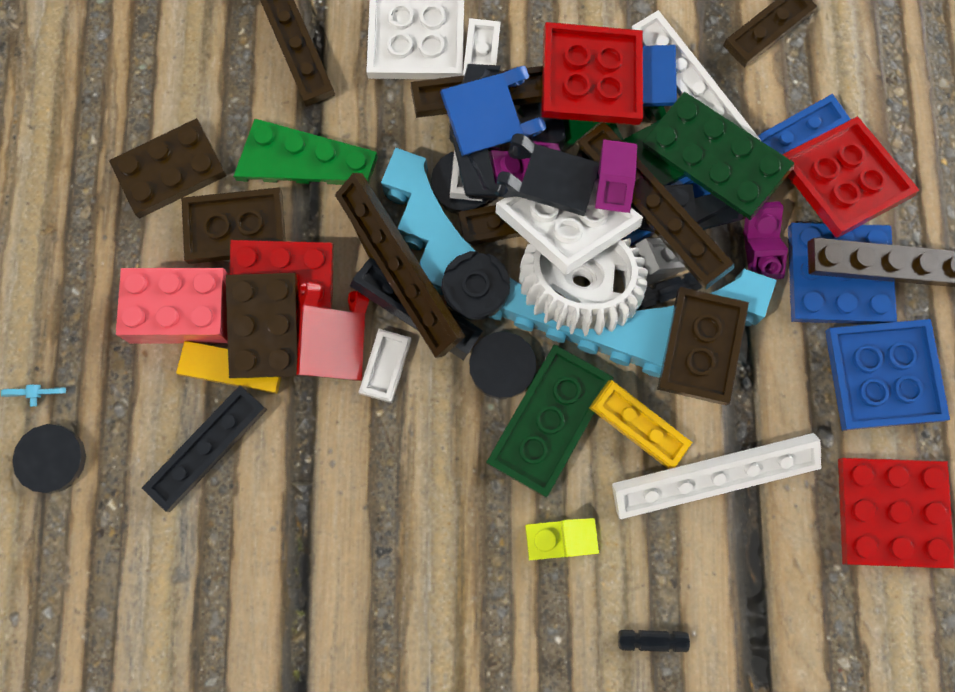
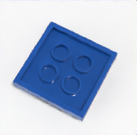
(837, 298)
(886, 375)

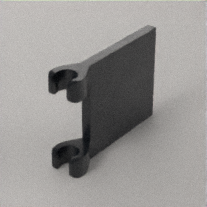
(550, 177)

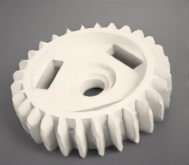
(590, 305)

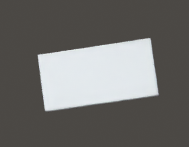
(385, 365)

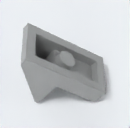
(658, 260)

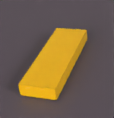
(212, 365)
(640, 425)

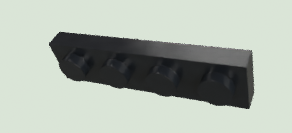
(374, 286)
(204, 449)

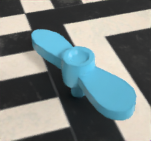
(32, 392)

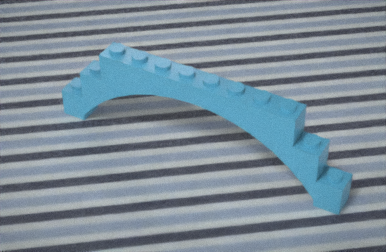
(637, 342)

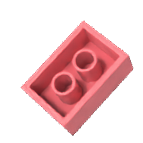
(172, 305)

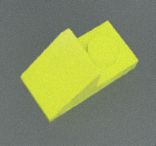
(561, 539)

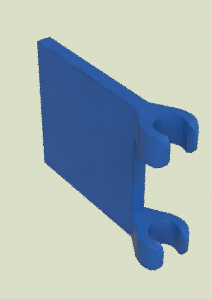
(659, 75)
(485, 113)

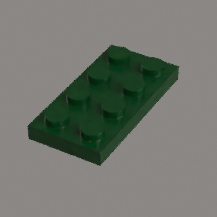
(718, 155)
(548, 421)

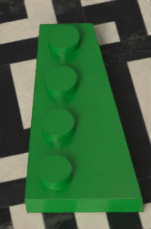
(298, 156)

